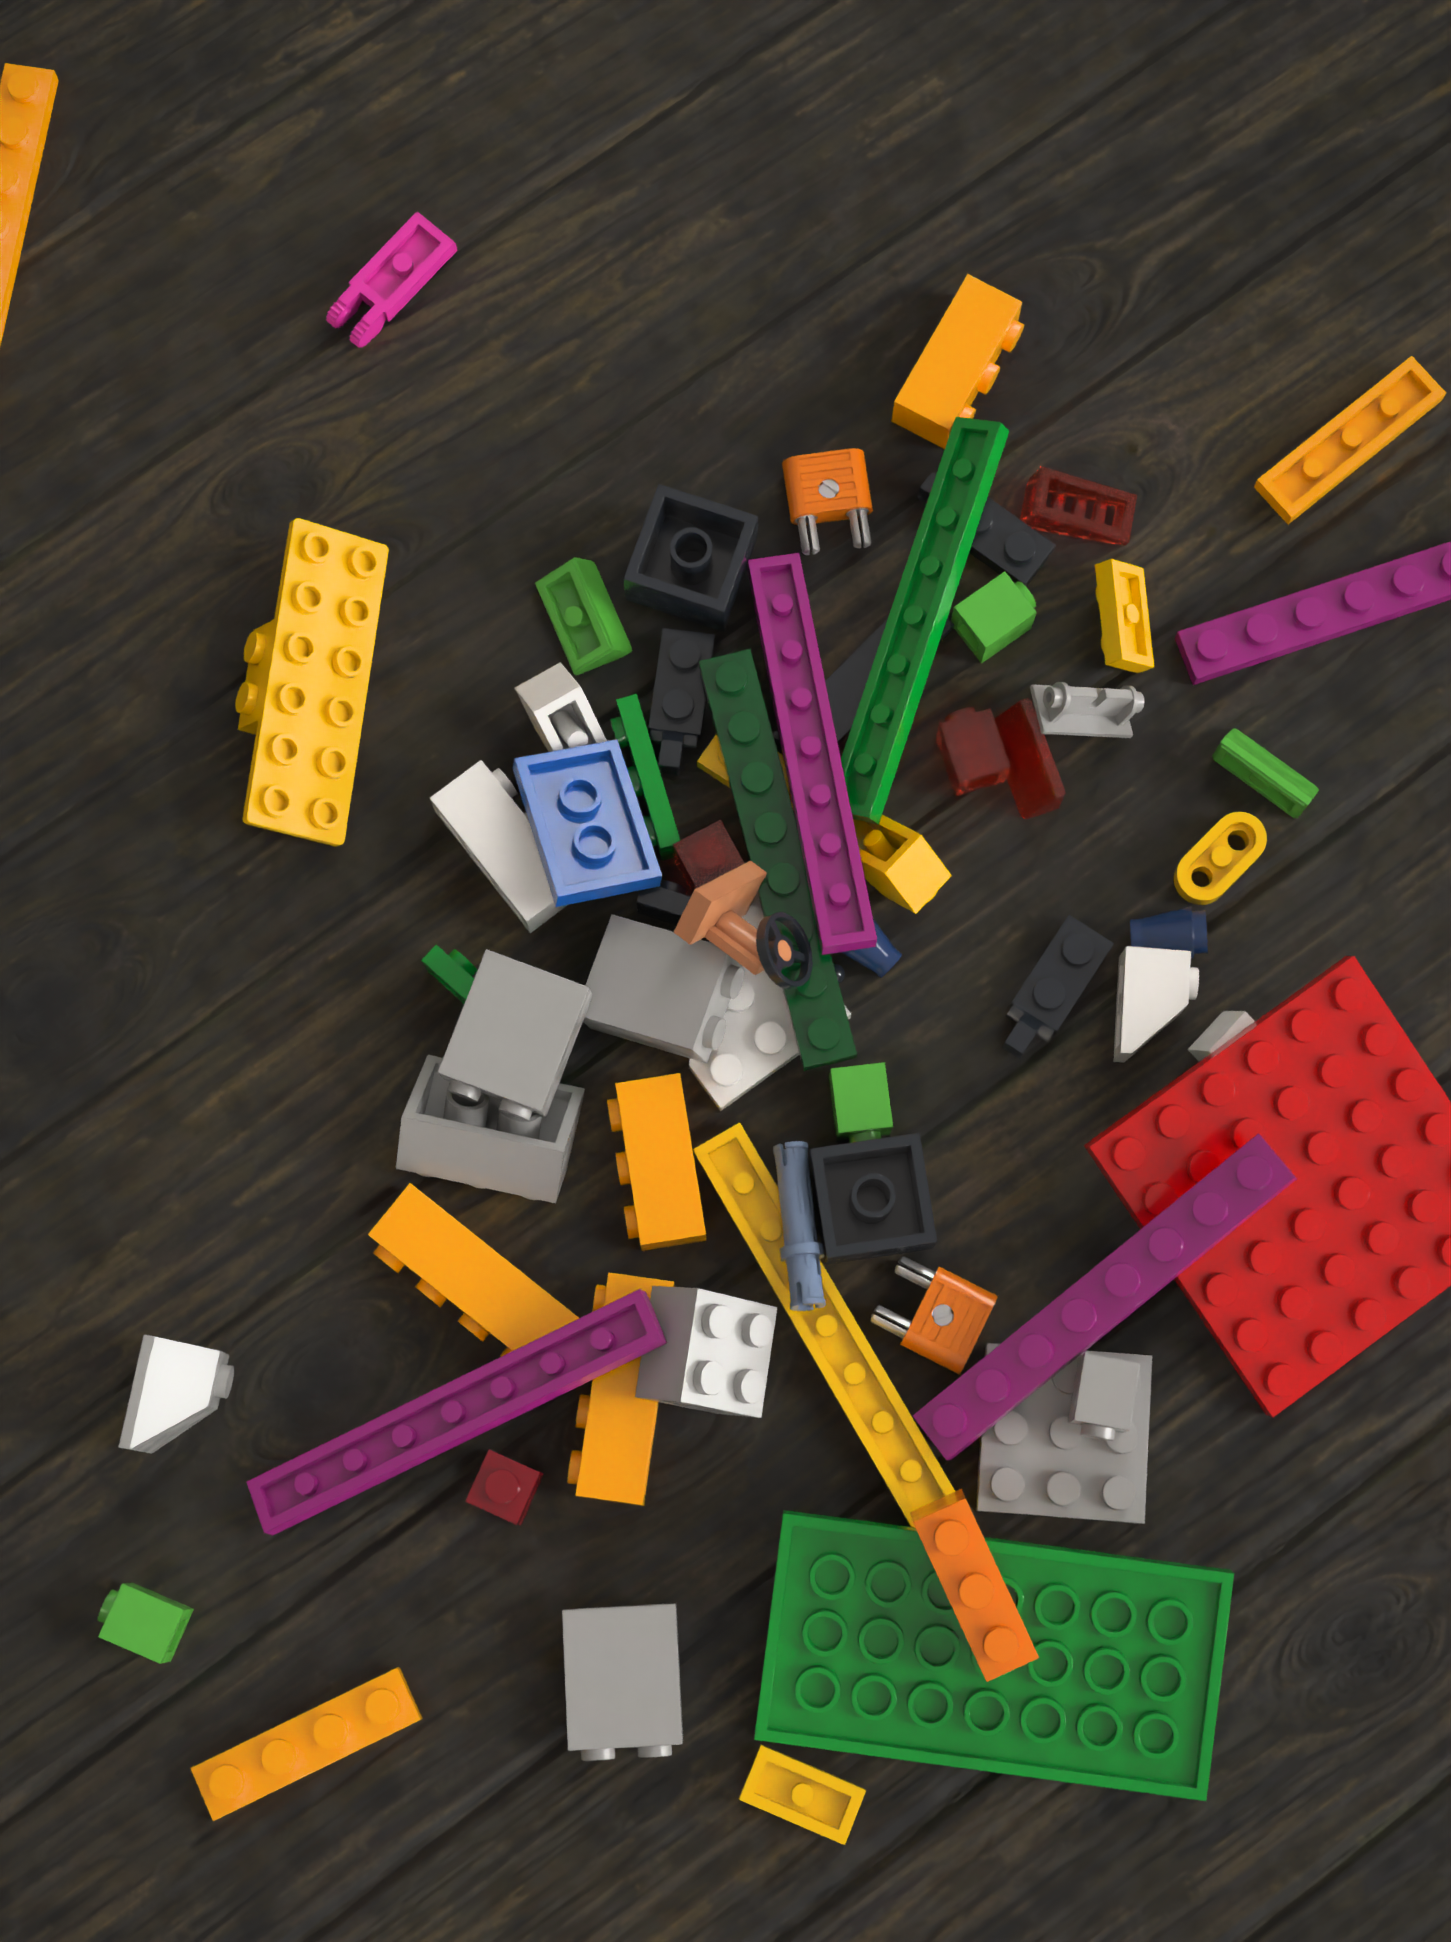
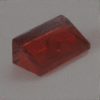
(1032, 768)

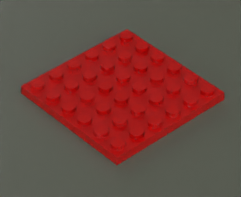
(1371, 1205)

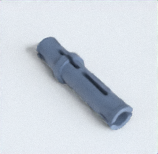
(801, 1246)

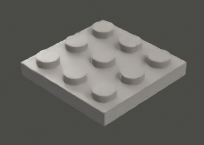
(1045, 1467)

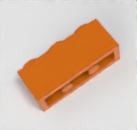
(974, 1585)

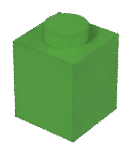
(994, 616)
(860, 1102)
(143, 1622)

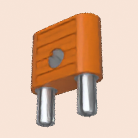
(826, 490)
(946, 1319)

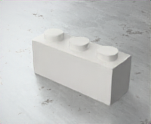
(498, 839)

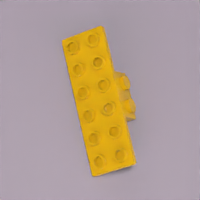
(311, 683)

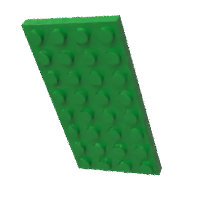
(879, 1666)

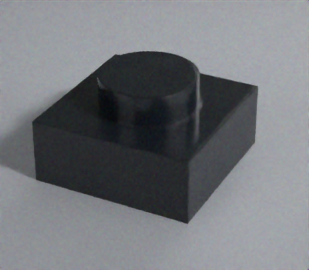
(663, 902)

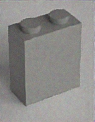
(661, 989)
(514, 1035)
(622, 1680)

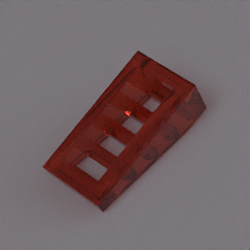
(1055, 520)

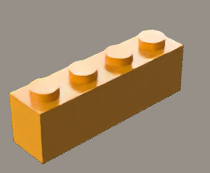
(466, 1272)
(615, 1422)

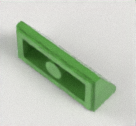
(583, 615)
(1265, 773)

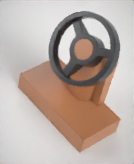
(717, 915)

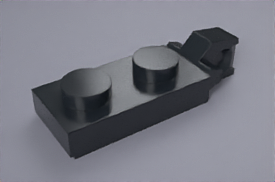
(1004, 540)
(678, 696)
(1055, 984)

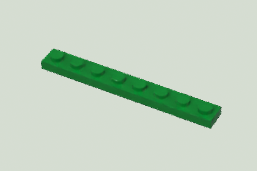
(919, 613)

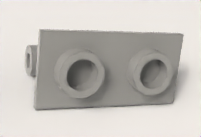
(1086, 710)

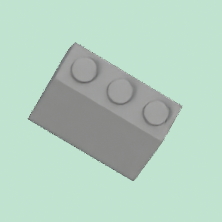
(483, 1145)

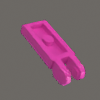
(392, 277)

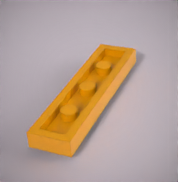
(1349, 440)
(306, 1743)

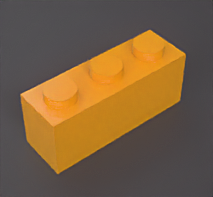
(958, 361)
(657, 1162)

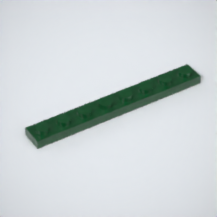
(775, 847)

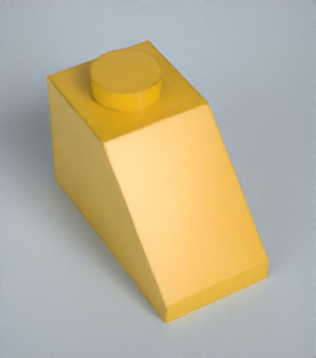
(899, 863)

